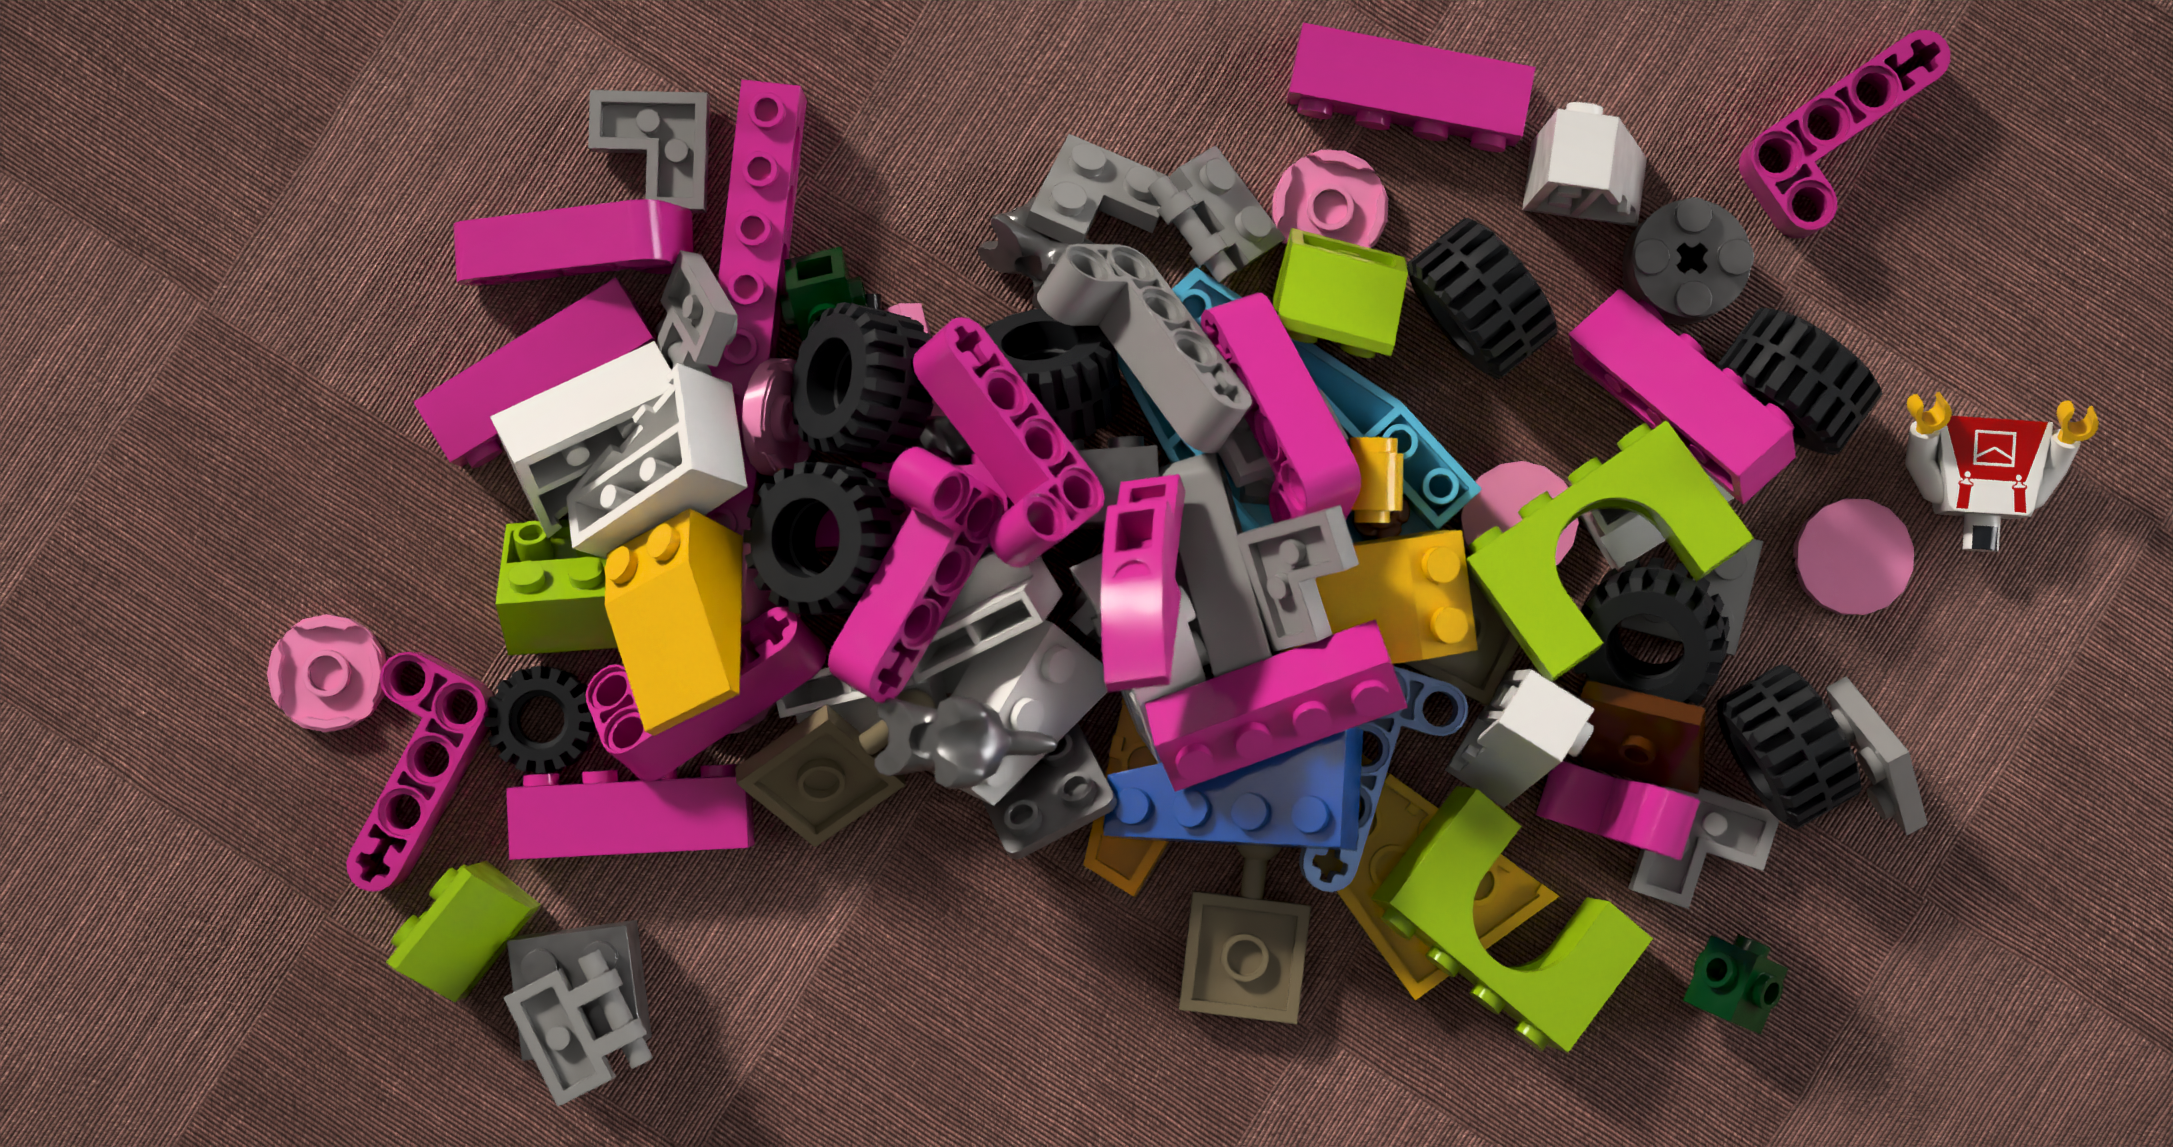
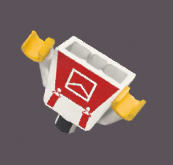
(1990, 464)

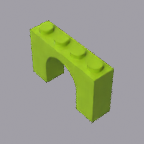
(1648, 477)
(1433, 898)

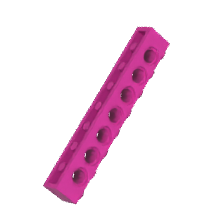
(755, 249)

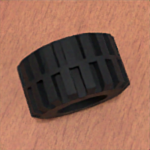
(1482, 298)
(1065, 368)
(1806, 376)
(859, 384)
(787, 527)
(1675, 600)
(1789, 746)

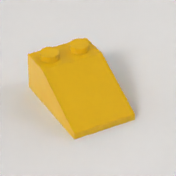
(1413, 590)
(678, 617)

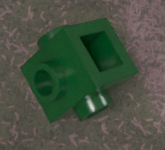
(816, 284)
(1736, 982)

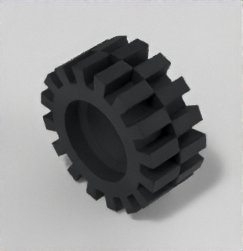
(507, 728)

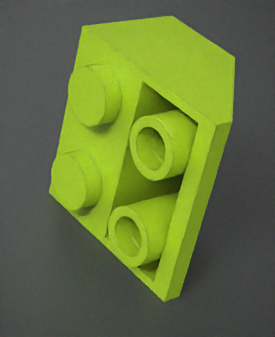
(1340, 293)
(550, 593)
(462, 930)

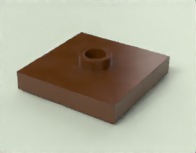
(1645, 737)

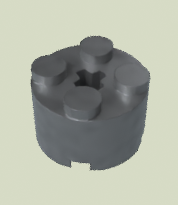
(1719, 266)

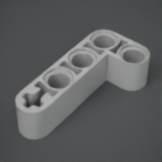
(1152, 334)
(1216, 568)

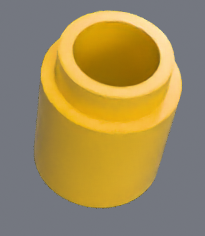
(1380, 478)

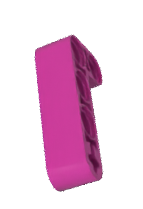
(1847, 118)
(572, 242)
(1286, 411)
(1013, 440)
(917, 574)
(774, 660)
(411, 774)
(1619, 809)

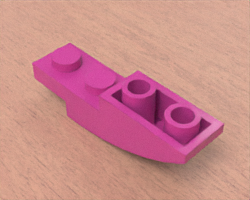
(1140, 584)

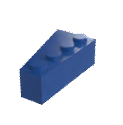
(1283, 801)

